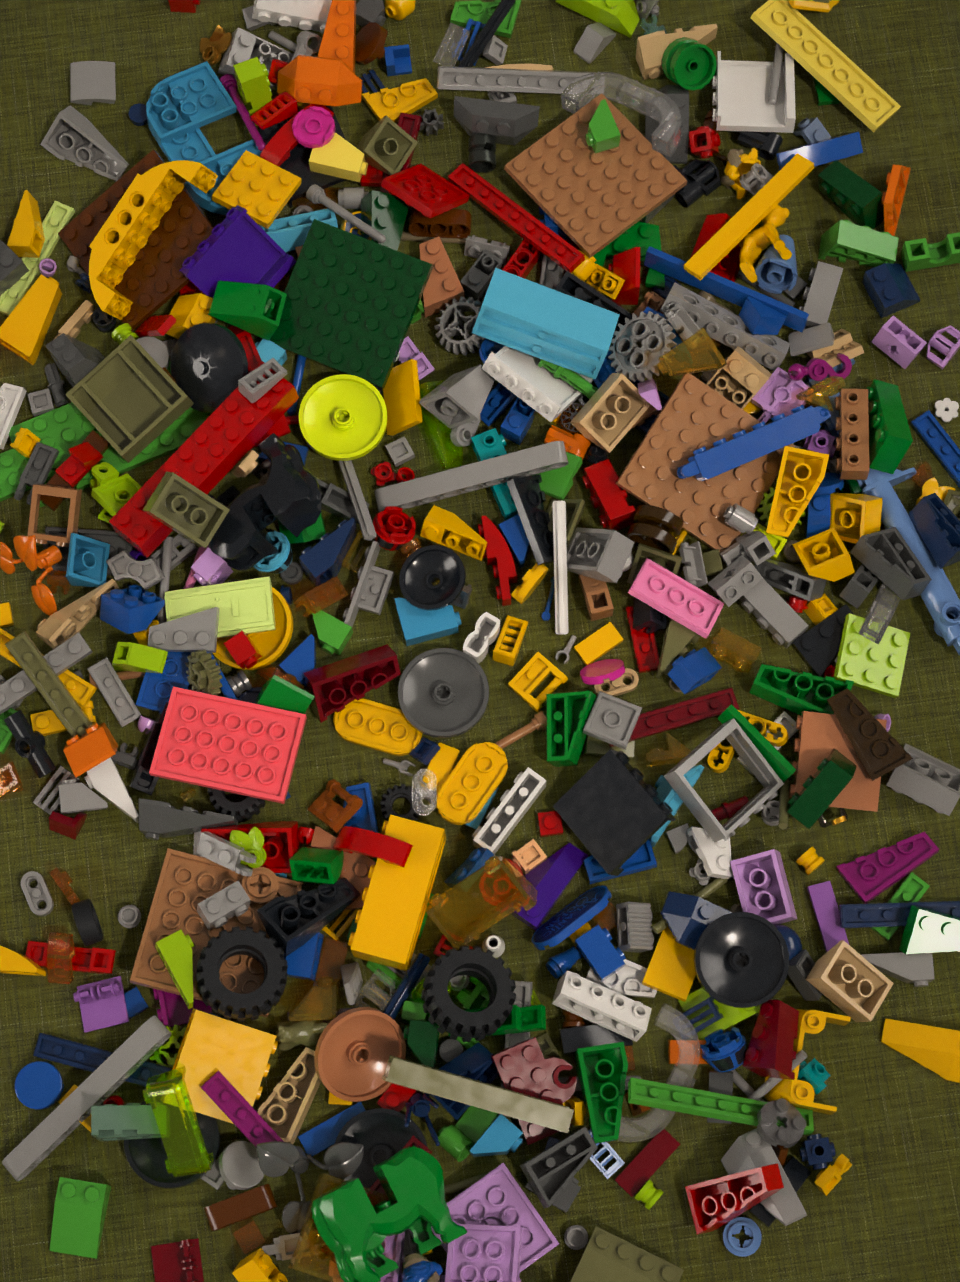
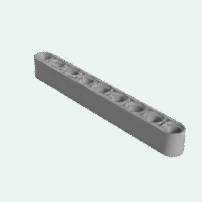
(473, 476)
(91, 1092)

